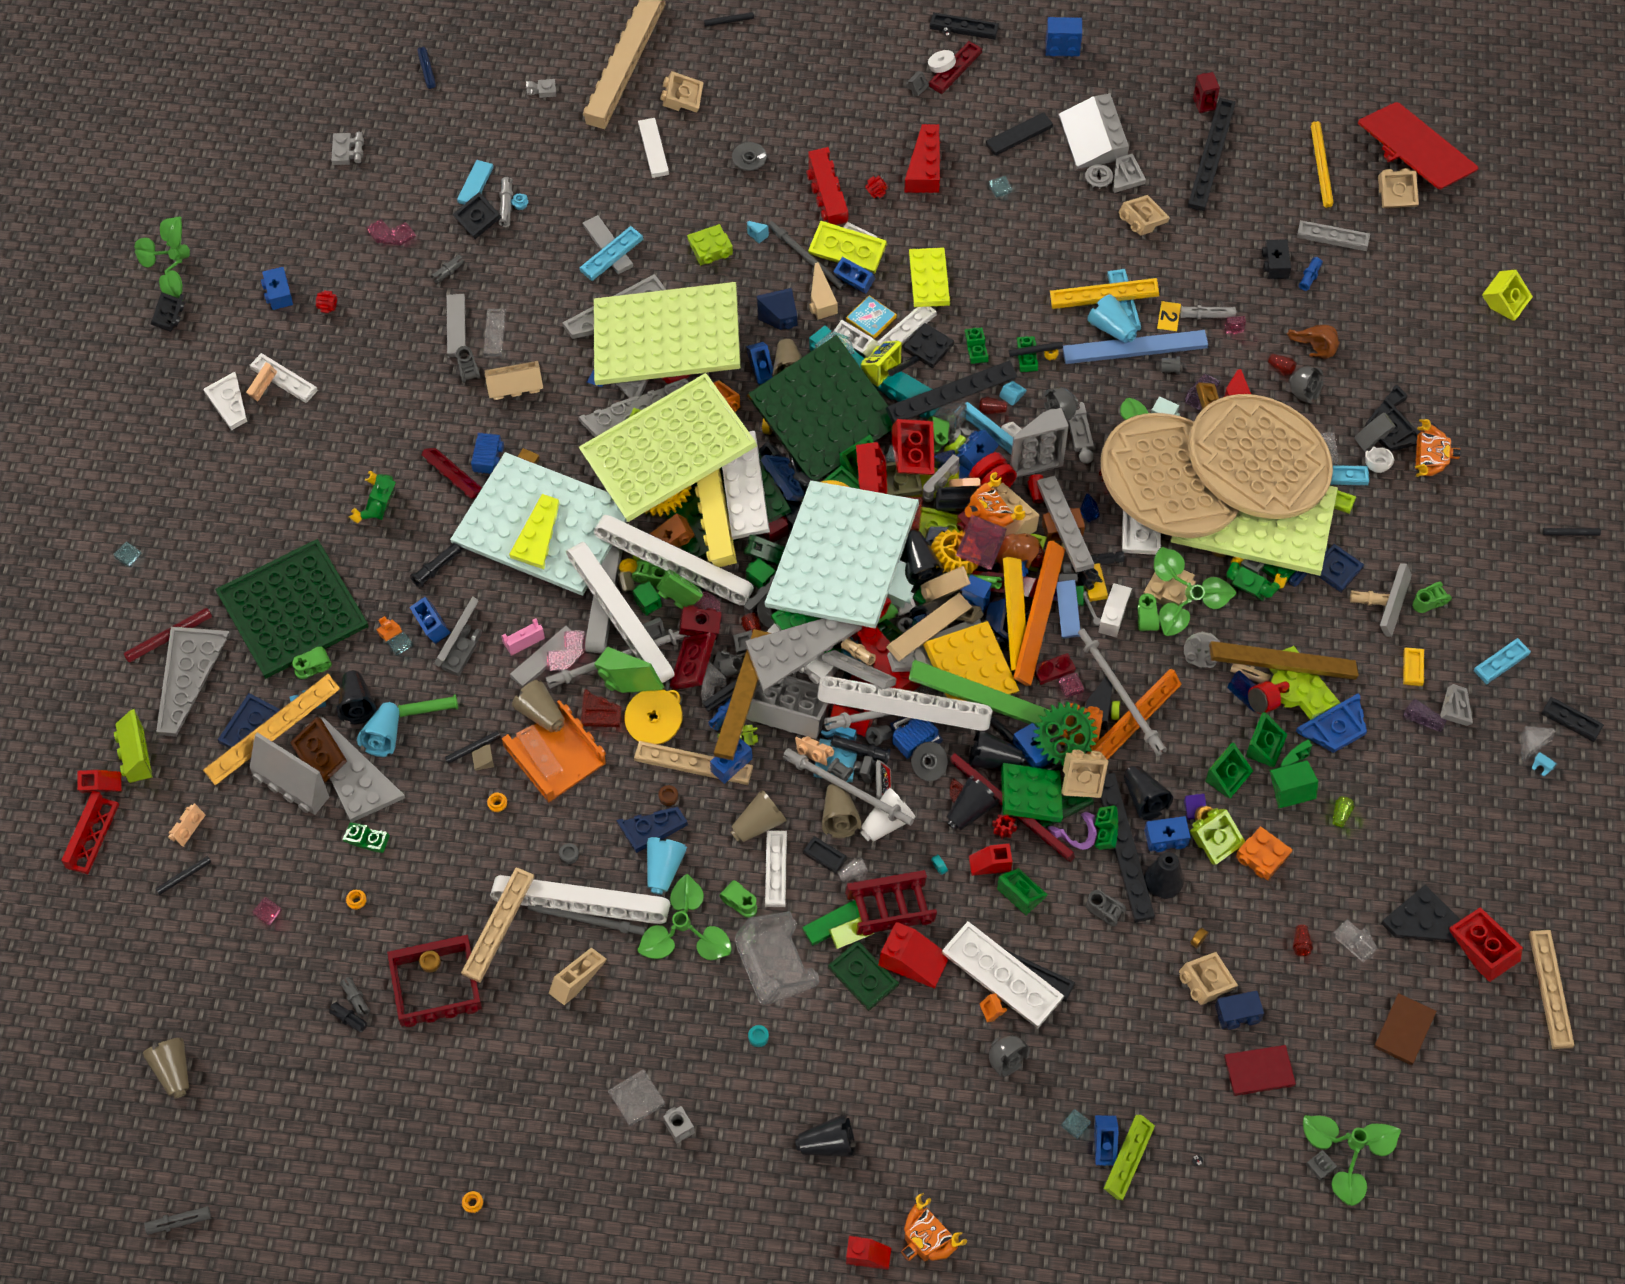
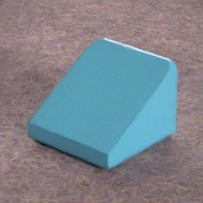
(757, 231)
(1012, 392)

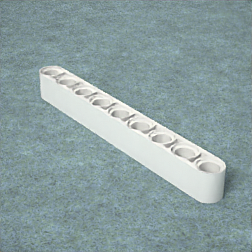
(668, 556)
(618, 610)
(904, 703)
(590, 900)

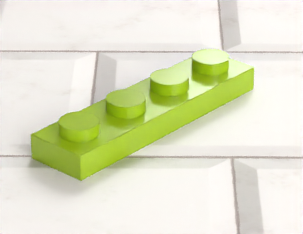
(1129, 1157)

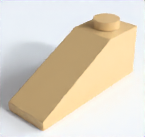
(822, 299)
(945, 584)
(576, 976)

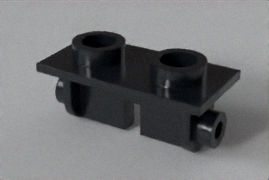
(1088, 577)

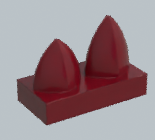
(1054, 668)

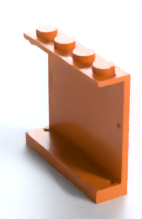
(571, 748)

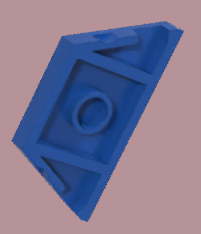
(1336, 726)

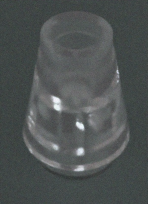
(853, 870)

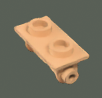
(814, 750)
(189, 822)

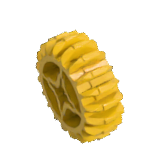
(946, 547)

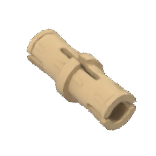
(1369, 598)
(858, 651)
(1262, 676)

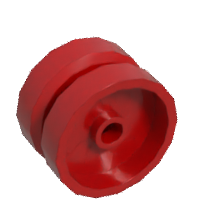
(994, 463)

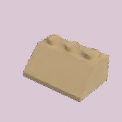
(513, 380)
(1029, 523)

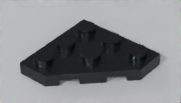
(1422, 918)

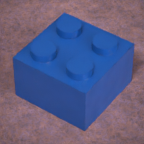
(1063, 36)

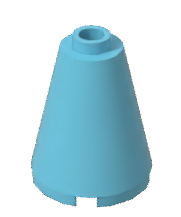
(1112, 319)
(380, 731)
(662, 863)

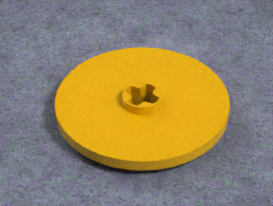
(646, 704)

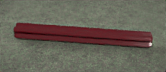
(163, 636)

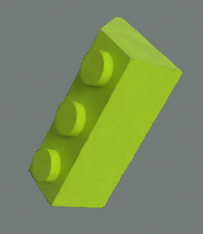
(132, 748)

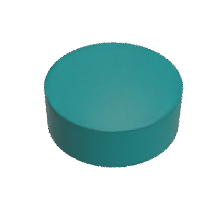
(939, 864)
(758, 1036)

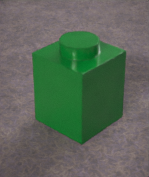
(759, 573)
(647, 598)

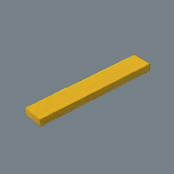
(1092, 294)
(1015, 607)

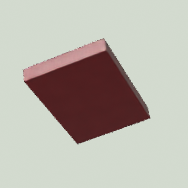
(692, 661)
(1259, 1070)

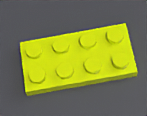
(834, 241)
(929, 277)

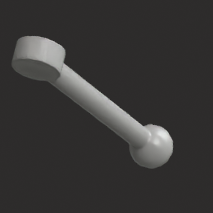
(1096, 621)

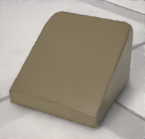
(625, 581)
(971, 615)
(483, 758)

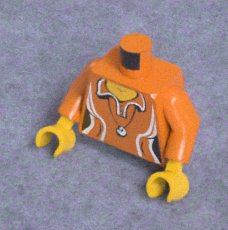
(1433, 450)
(990, 506)
(928, 1235)

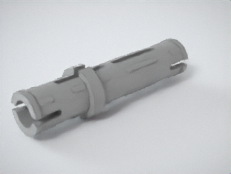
(505, 206)
(1207, 312)

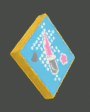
(871, 317)

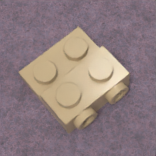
(681, 92)
(1398, 188)
(1143, 214)
(1169, 591)
(1084, 774)
(1207, 978)

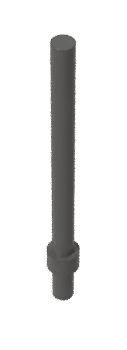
(782, 234)
(624, 926)

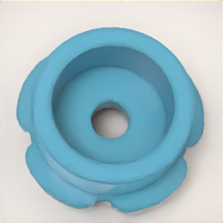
(522, 204)

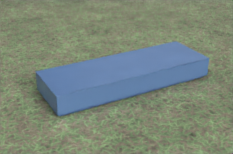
(1068, 609)

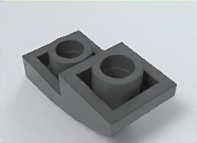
(1375, 430)

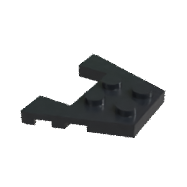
(1404, 434)

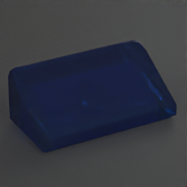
(1240, 687)

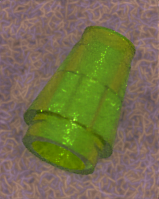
(1342, 810)

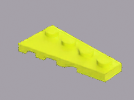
(535, 537)

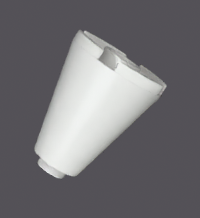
(878, 823)

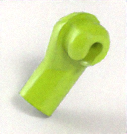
(956, 445)

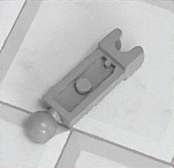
(1081, 435)

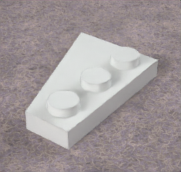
(227, 400)

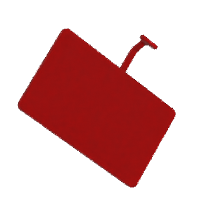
(1417, 145)

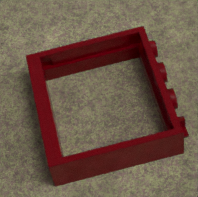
(413, 954)

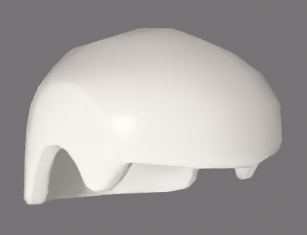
(1379, 459)

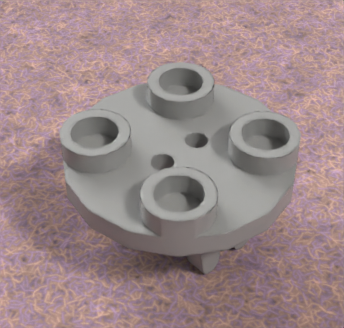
(1197, 649)

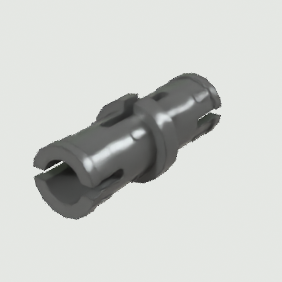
(447, 269)
(355, 997)

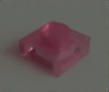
(1235, 325)
(1071, 685)
(266, 911)

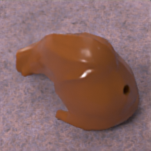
(1322, 338)
(1018, 546)

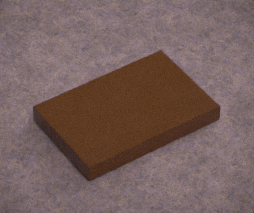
(319, 749)
(1405, 1029)

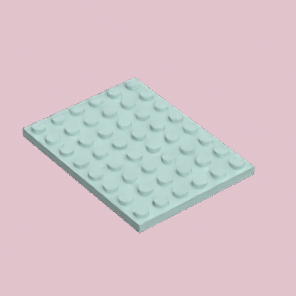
(506, 505)
(842, 554)

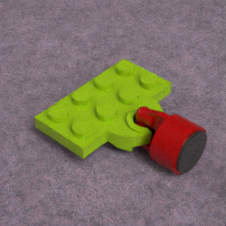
(1292, 690)

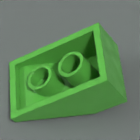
(678, 589)
(626, 672)

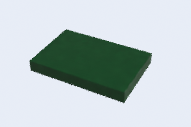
(862, 976)

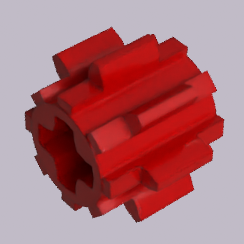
(876, 187)
(326, 301)
(1004, 831)

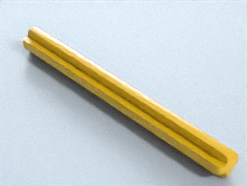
(1322, 164)

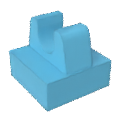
(1544, 761)

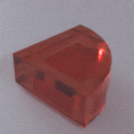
(955, 789)

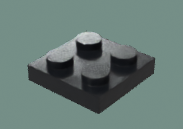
(477, 215)
(928, 345)

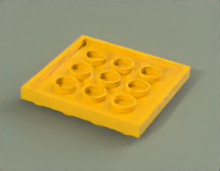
(974, 656)

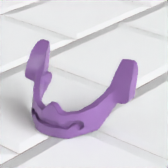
(1090, 820)

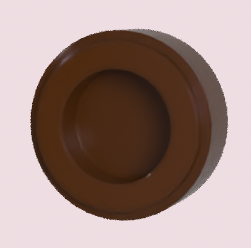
(668, 795)

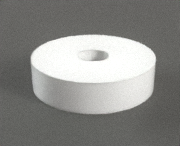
(941, 61)

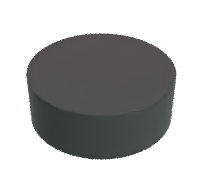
(569, 853)

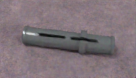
(152, 1226)

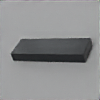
(1572, 719)

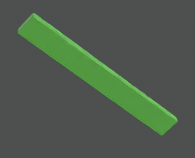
(976, 693)

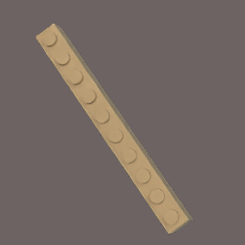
(622, 62)

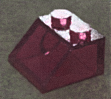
(981, 542)

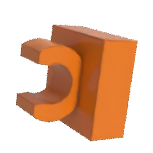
(388, 628)
(992, 1007)

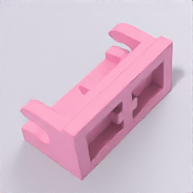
(523, 638)

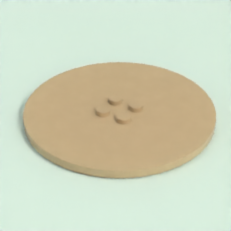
(1260, 456)
(1154, 479)

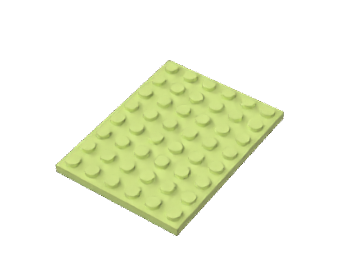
(666, 333)
(667, 447)
(1287, 543)

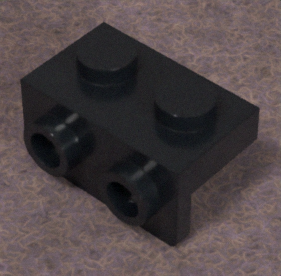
(167, 311)

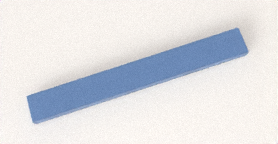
(1138, 347)

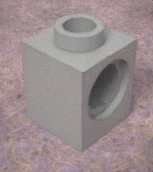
(678, 1132)

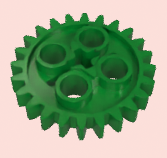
(1058, 717)

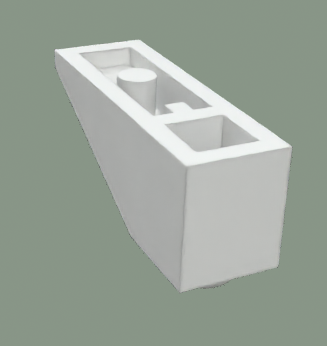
(861, 342)
(1114, 610)

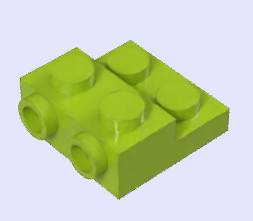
(710, 244)
(1217, 835)

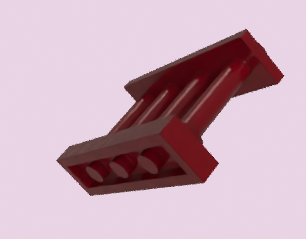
(896, 885)

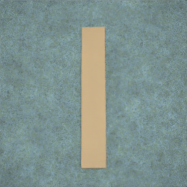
(929, 627)
(684, 761)
(497, 925)
(1551, 989)

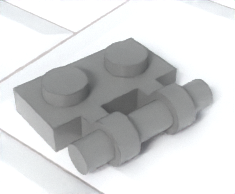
(342, 148)

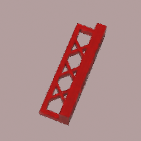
(82, 833)

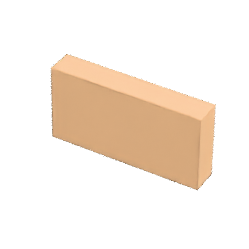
(261, 382)
(964, 482)

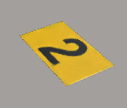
(1169, 316)

